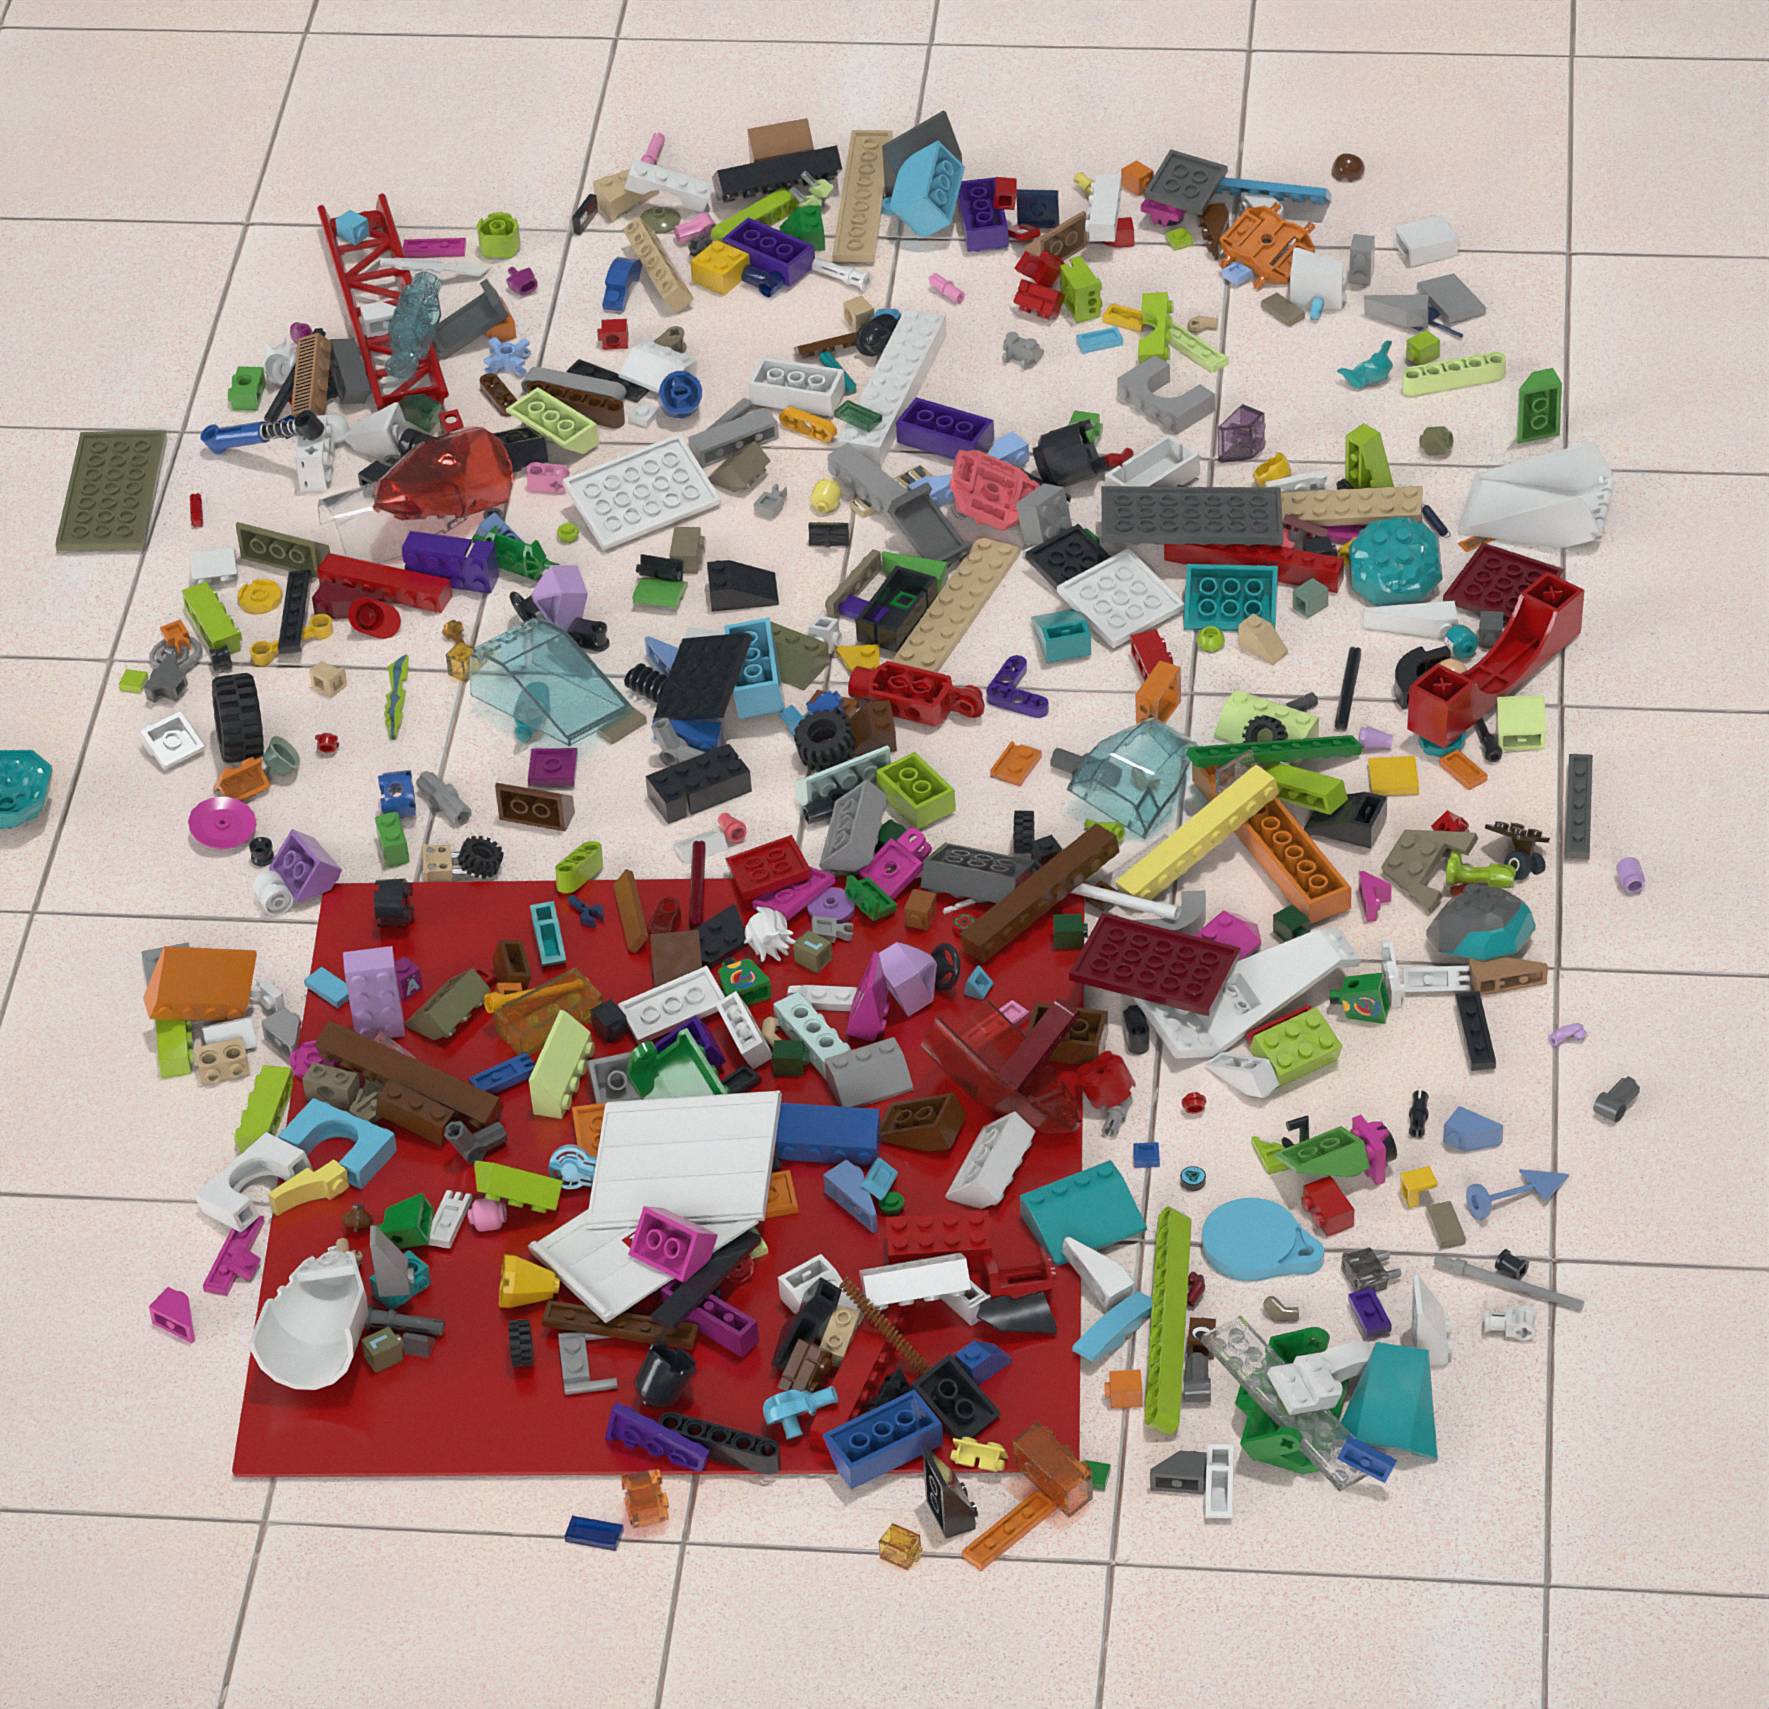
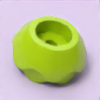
(1210, 639)

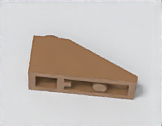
(1505, 974)

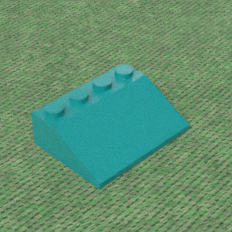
(1228, 595)
(1086, 1206)

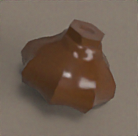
(357, 1218)

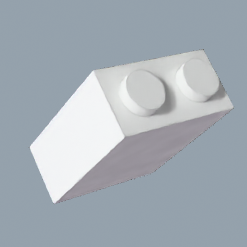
(1426, 240)

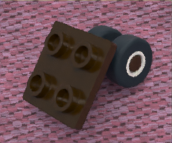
(1524, 857)

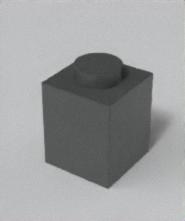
(1490, 627)

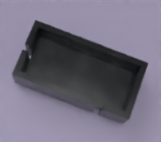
(896, 623)
(704, 779)

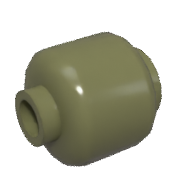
(1436, 440)

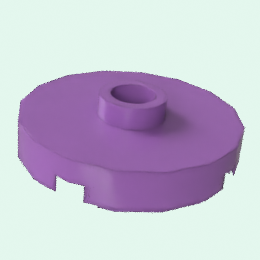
(832, 904)

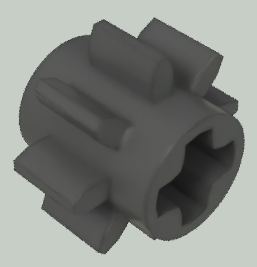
(698, 244)

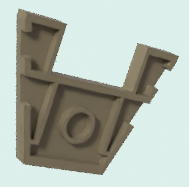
(1416, 857)

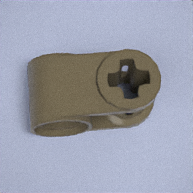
(673, 338)

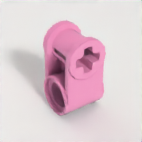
(545, 477)

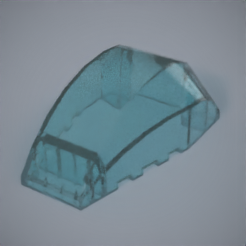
(1135, 774)

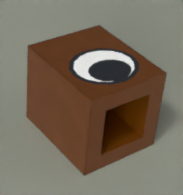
(1197, 1328)

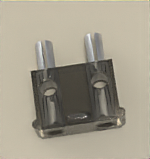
(1365, 1270)

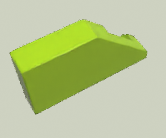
(1266, 1154)

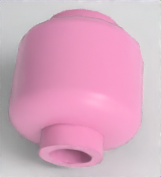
(487, 1214)

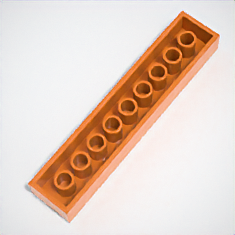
(1287, 855)

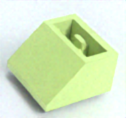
(1521, 722)

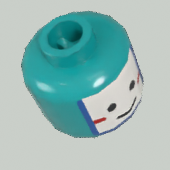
(1461, 641)

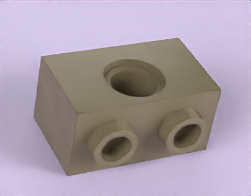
(331, 1085)

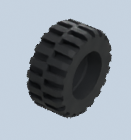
(237, 717)

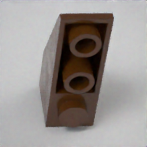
(1214, 224)

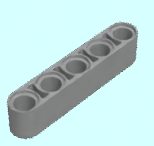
(579, 382)

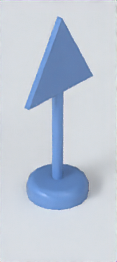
(1543, 1182)

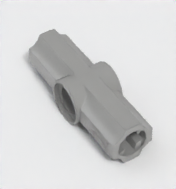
(443, 798)

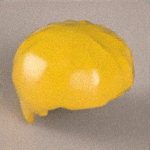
(1273, 469)

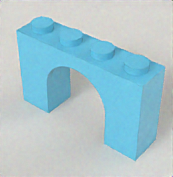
(322, 1121)

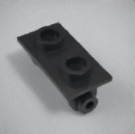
(660, 567)
(891, 1388)

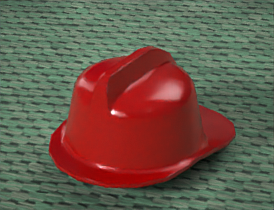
(374, 618)

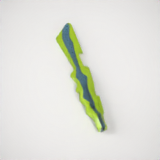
(397, 672)

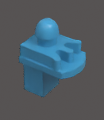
(792, 717)

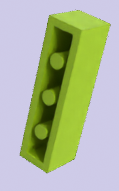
(211, 617)
(1307, 788)
(173, 1047)
(265, 1105)

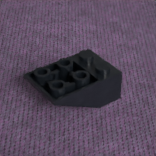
(1354, 822)

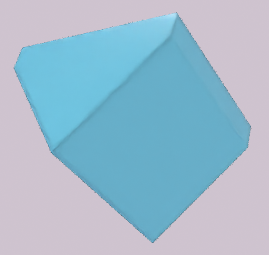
(978, 984)

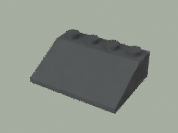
(902, 147)
(974, 873)

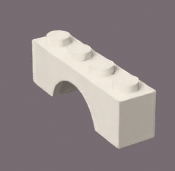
(648, 177)

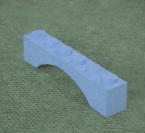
(1007, 448)

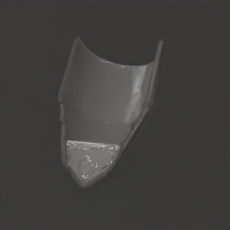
(372, 534)

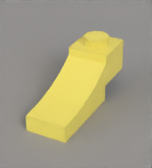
(308, 1186)

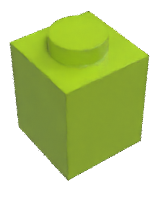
(1423, 348)

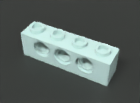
(804, 1024)

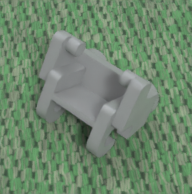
(1022, 350)

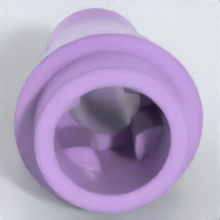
(1374, 738)

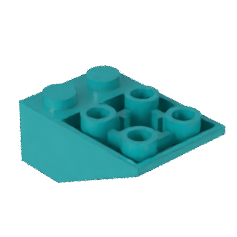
(1062, 635)

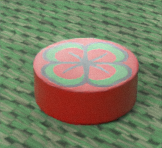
(962, 922)

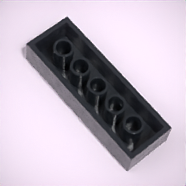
(776, 173)

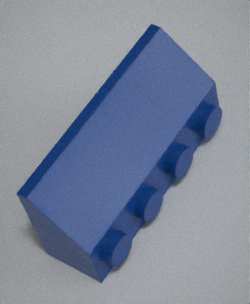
(828, 1134)
(883, 1439)

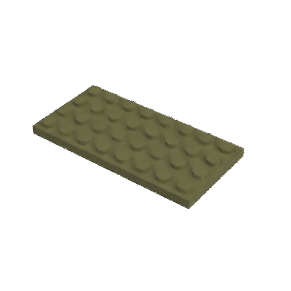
(111, 491)

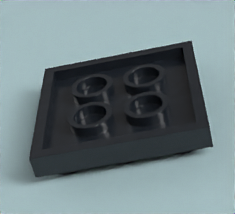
(1066, 555)

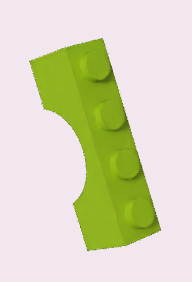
(1156, 313)

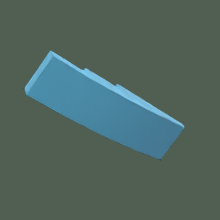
(1112, 1328)

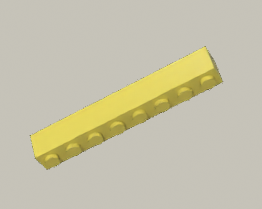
(1199, 835)

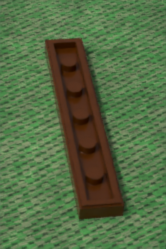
(624, 1326)

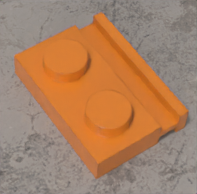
(1016, 763)

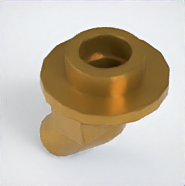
(452, 630)

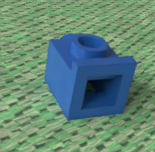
(829, 701)

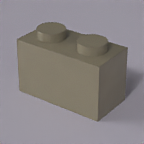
(687, 547)

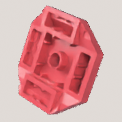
(988, 488)

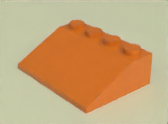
(200, 984)

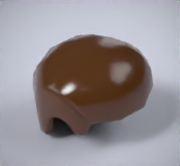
(1348, 167)

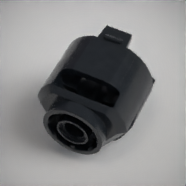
(1068, 456)

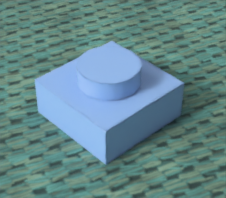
(1237, 273)

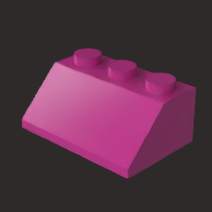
(671, 1243)

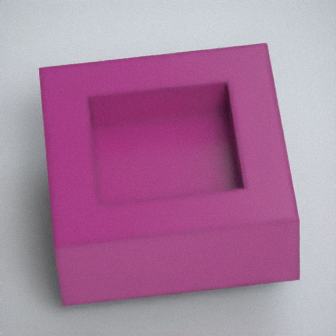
(243, 1262)

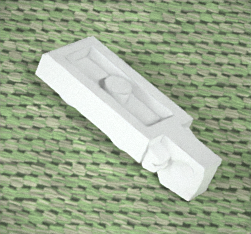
(826, 997)

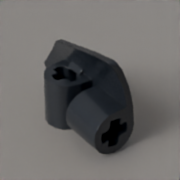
(1021, 1314)

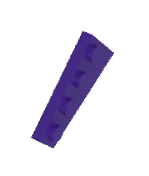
(657, 1439)

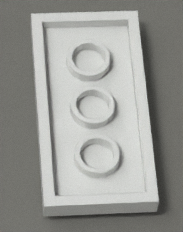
(672, 1005)

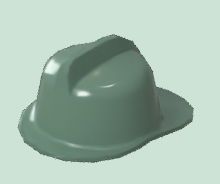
(281, 757)

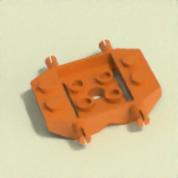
(1244, 243)

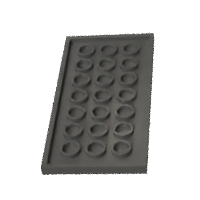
(1191, 515)

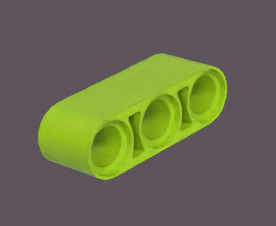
(579, 866)

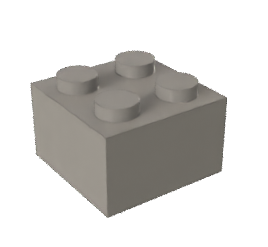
(1043, 514)

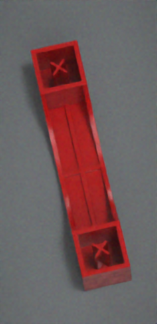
(1541, 625)

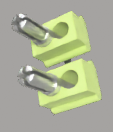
(818, 188)

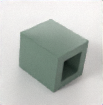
(1310, 598)

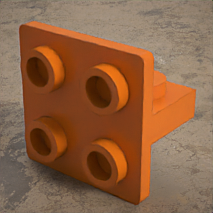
(243, 781)

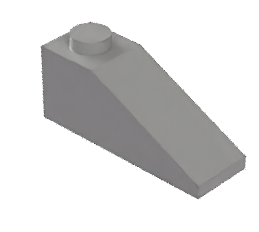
(1399, 309)
(390, 1266)

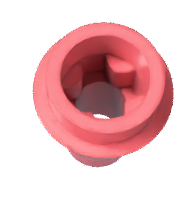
(732, 828)

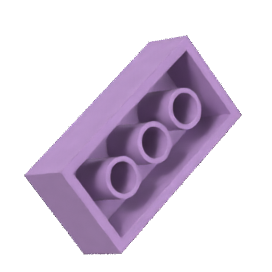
(374, 992)

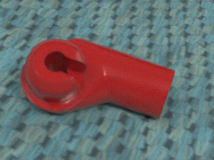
(1115, 459)

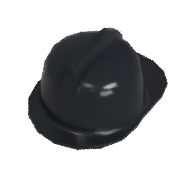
(875, 334)

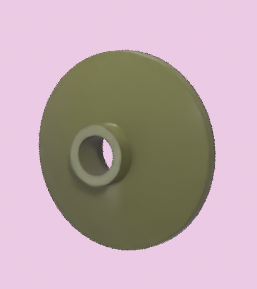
(661, 219)

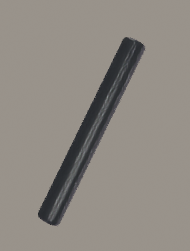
(1348, 688)

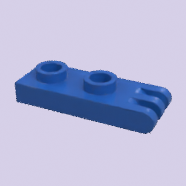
(504, 1074)

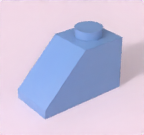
(1471, 1131)

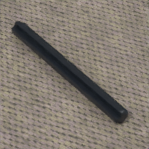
(285, 392)

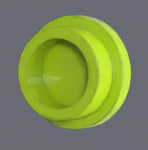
(568, 532)

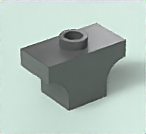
(166, 681)

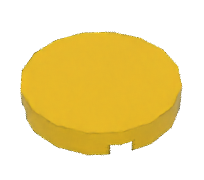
(260, 596)

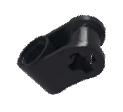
(588, 633)

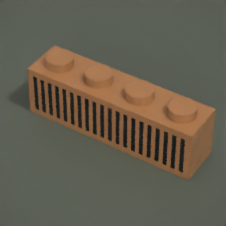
(311, 374)

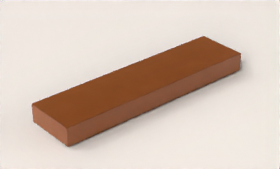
(630, 911)

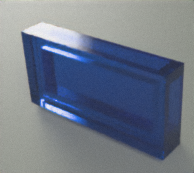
(594, 1533)

